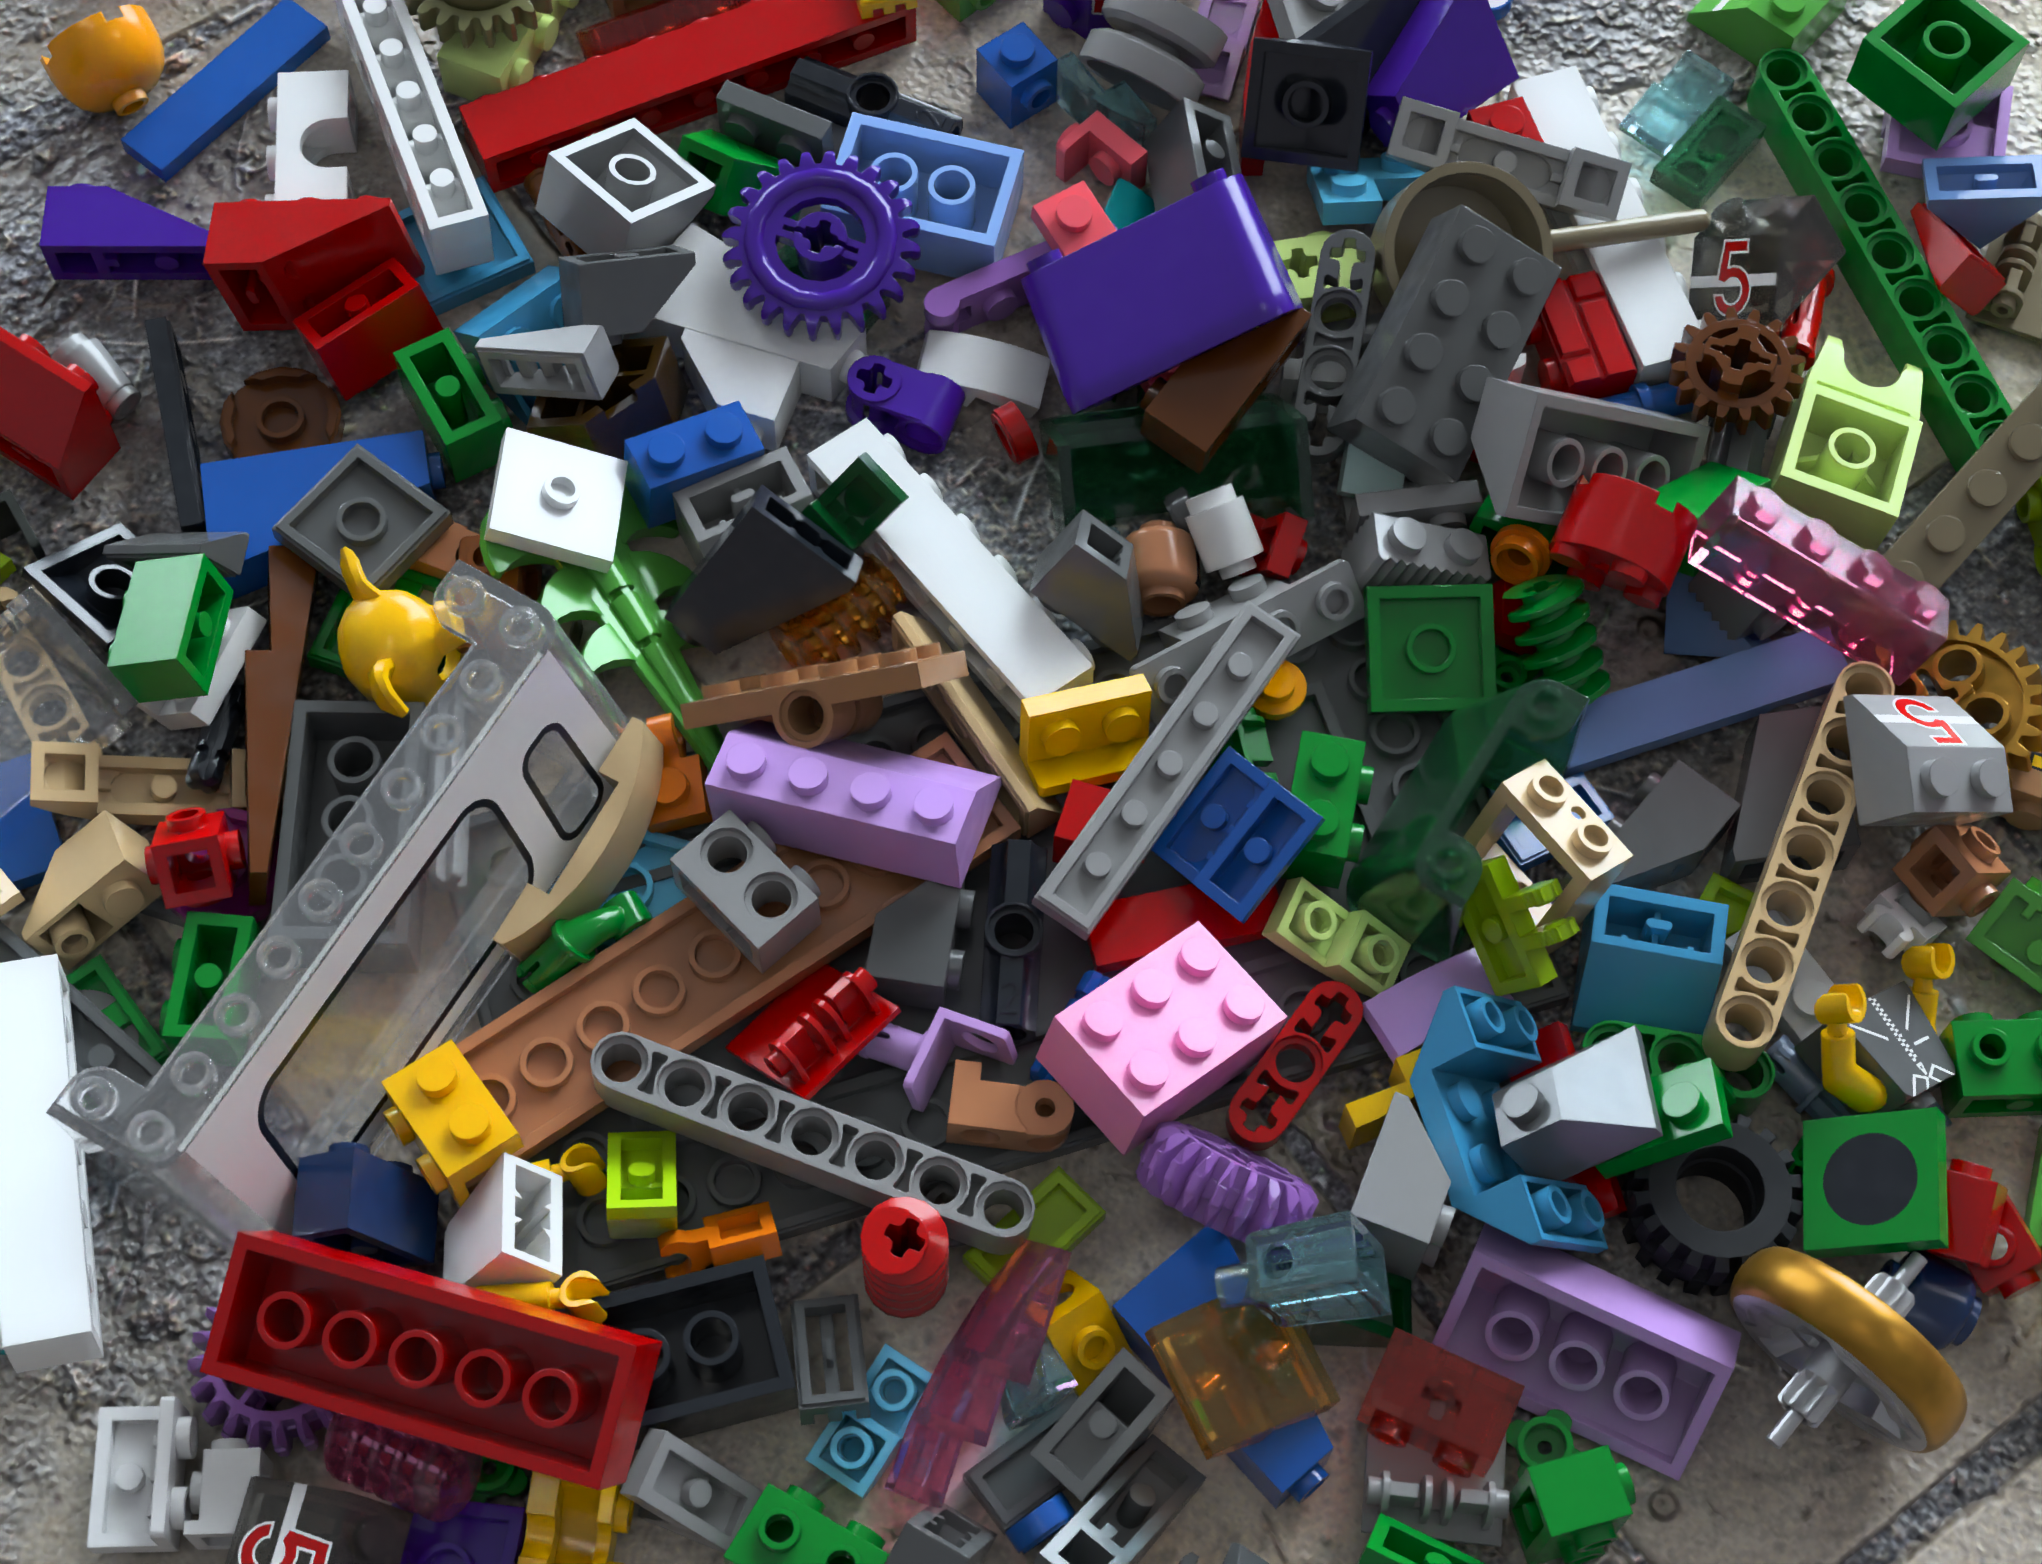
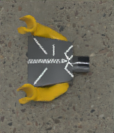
(1885, 1047)

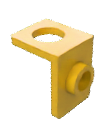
(1084, 1331)

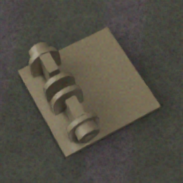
(2019, 260)

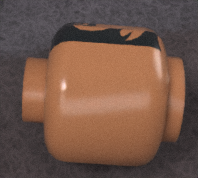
(1165, 567)

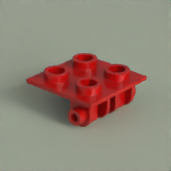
(814, 1029)

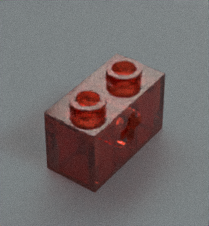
(1474, 1414)

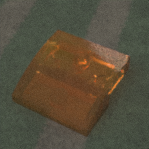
(1239, 1374)

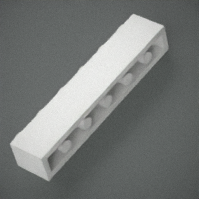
(1636, 276)
(957, 581)
(44, 1199)

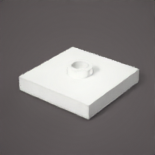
(556, 500)

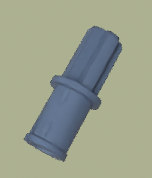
(1802, 1083)

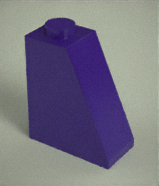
(1443, 57)

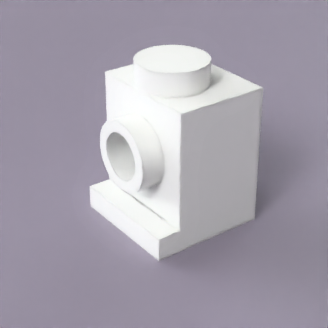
(221, 1489)

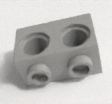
(736, 896)

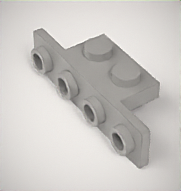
(1310, 606)

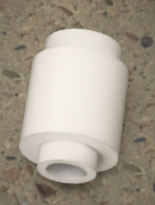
(1223, 531)

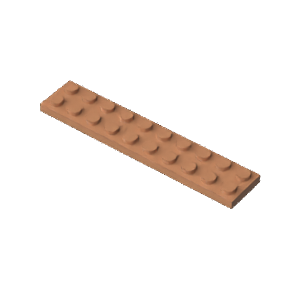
(676, 986)

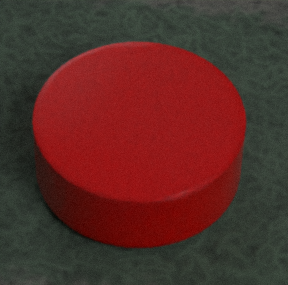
(1014, 433)

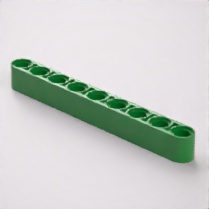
(1880, 254)

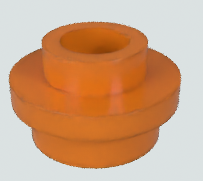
(1519, 553)

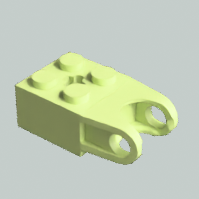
(1849, 448)

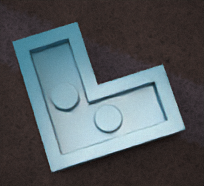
(1358, 196)

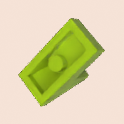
(641, 1184)

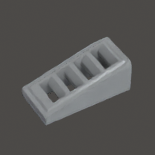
(582, 348)

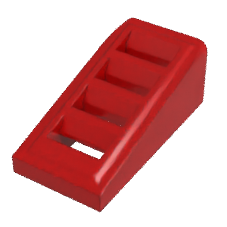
(1956, 263)

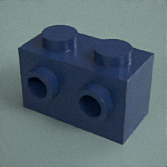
(366, 1206)

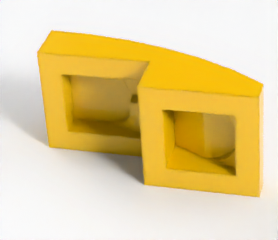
(1364, 1117)

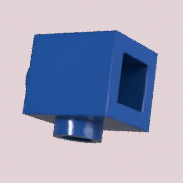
(1016, 75)

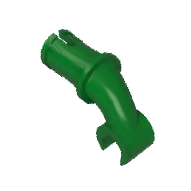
(577, 938)

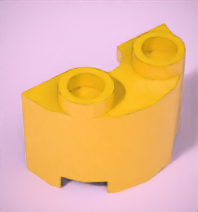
(573, 1522)

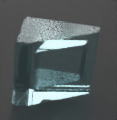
(1047, 1387)

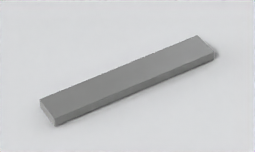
(1165, 770)

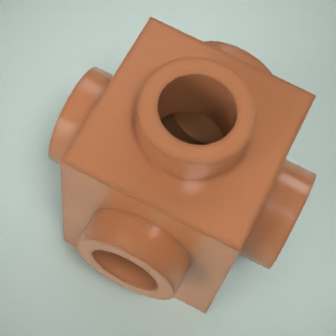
(1953, 870)

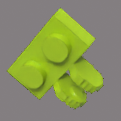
(1505, 932)

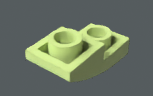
(1336, 942)

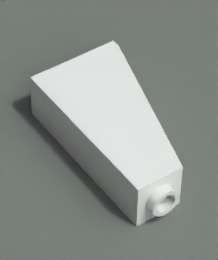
(712, 307)

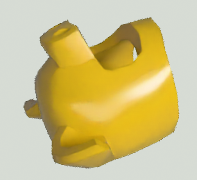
(392, 643)

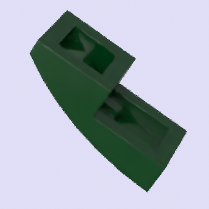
(856, 503)

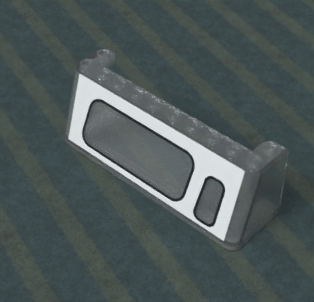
(378, 939)

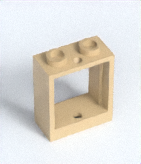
(1581, 845)

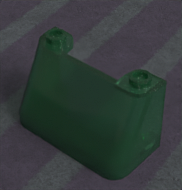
(1415, 866)

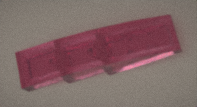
(964, 1393)

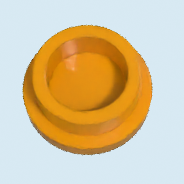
(1283, 693)

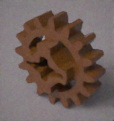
(1736, 370)

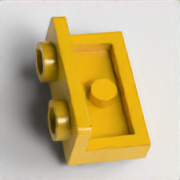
(449, 1118)

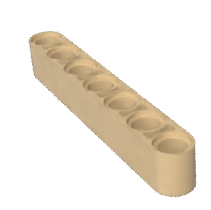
(1787, 887)

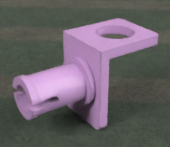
(928, 1053)

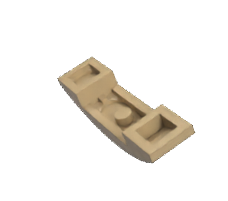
(134, 789)
(605, 852)

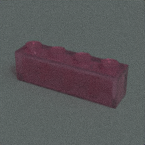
(1819, 580)

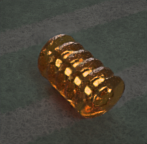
(835, 624)

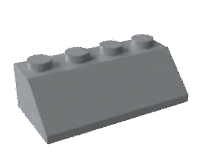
(1542, 439)

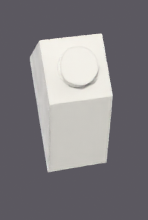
(730, 372)

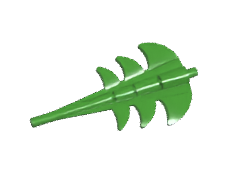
(626, 609)

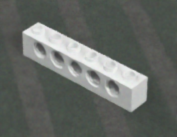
(418, 133)

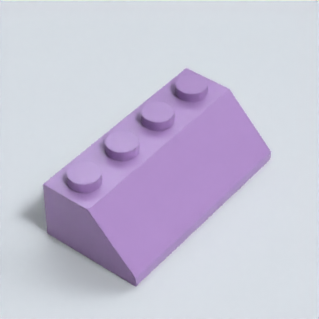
(855, 802)
(1591, 1345)

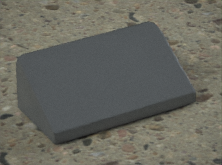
(223, 549)

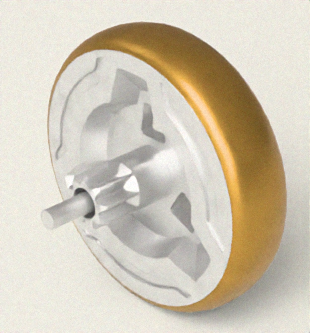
(1848, 1349)

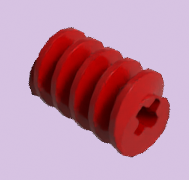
(905, 1257)

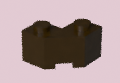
(642, 398)

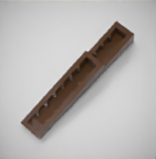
(270, 691)

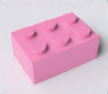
(1160, 1037)

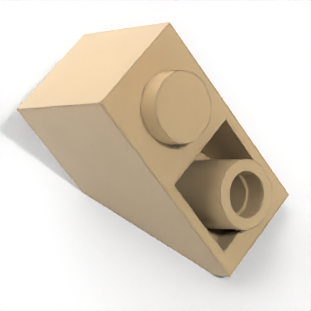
(90, 890)

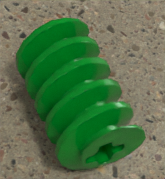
(1559, 633)

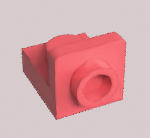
(1103, 147)

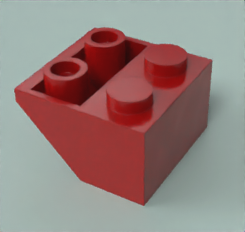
(51, 417)

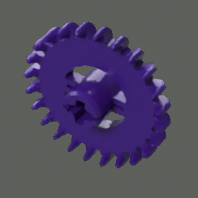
(831, 291)

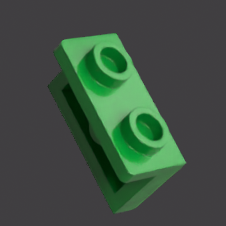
(1691, 1113)

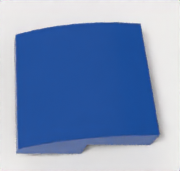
(1237, 834)

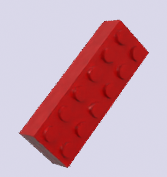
(432, 1358)

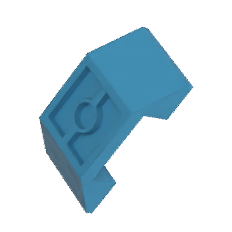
(1465, 1056)

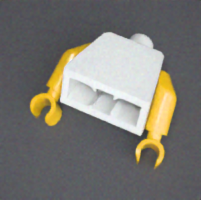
(512, 1233)

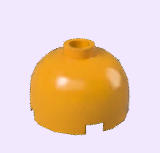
(106, 62)

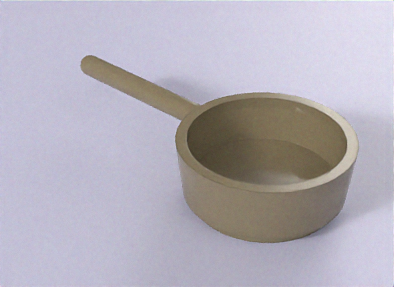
(1507, 205)

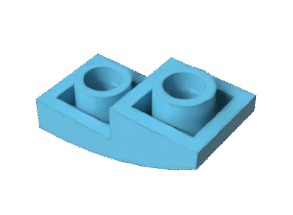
(862, 1449)

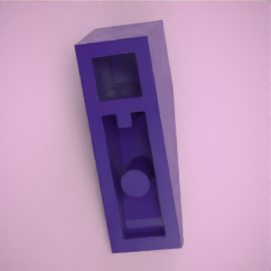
(112, 236)

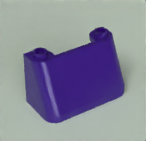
(1158, 291)

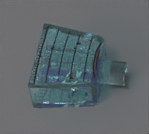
(1309, 1273)

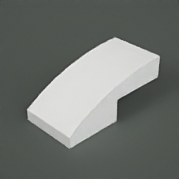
(987, 368)

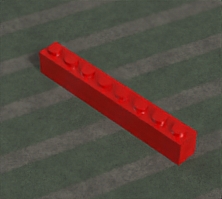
(671, 78)

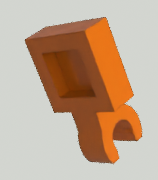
(682, 792)
(723, 1239)

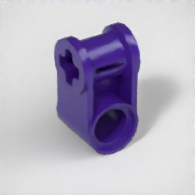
(908, 404)

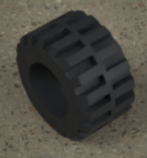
(1704, 1255)

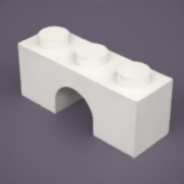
(311, 120)

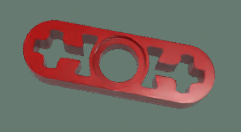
(1306, 1018)

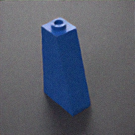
(262, 488)
(1288, 1458)

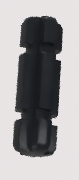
(216, 744)

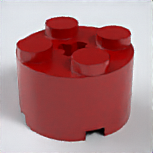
(1622, 538)

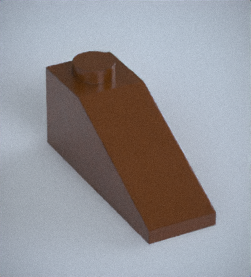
(1215, 390)

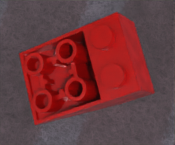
(295, 253)

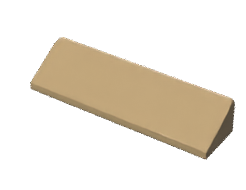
(980, 732)

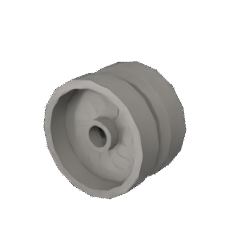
(1154, 49)

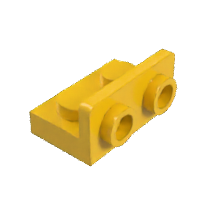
(1084, 733)

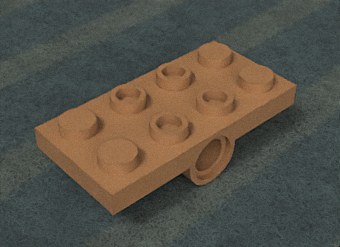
(825, 700)

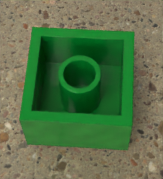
(1937, 65)

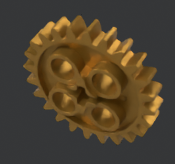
(1998, 691)

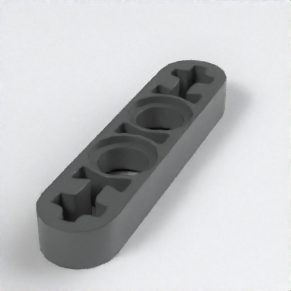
(1328, 345)

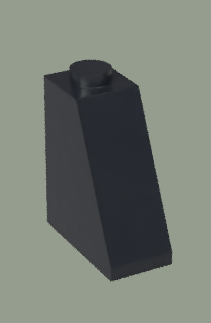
(760, 575)

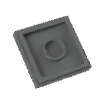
(370, 512)

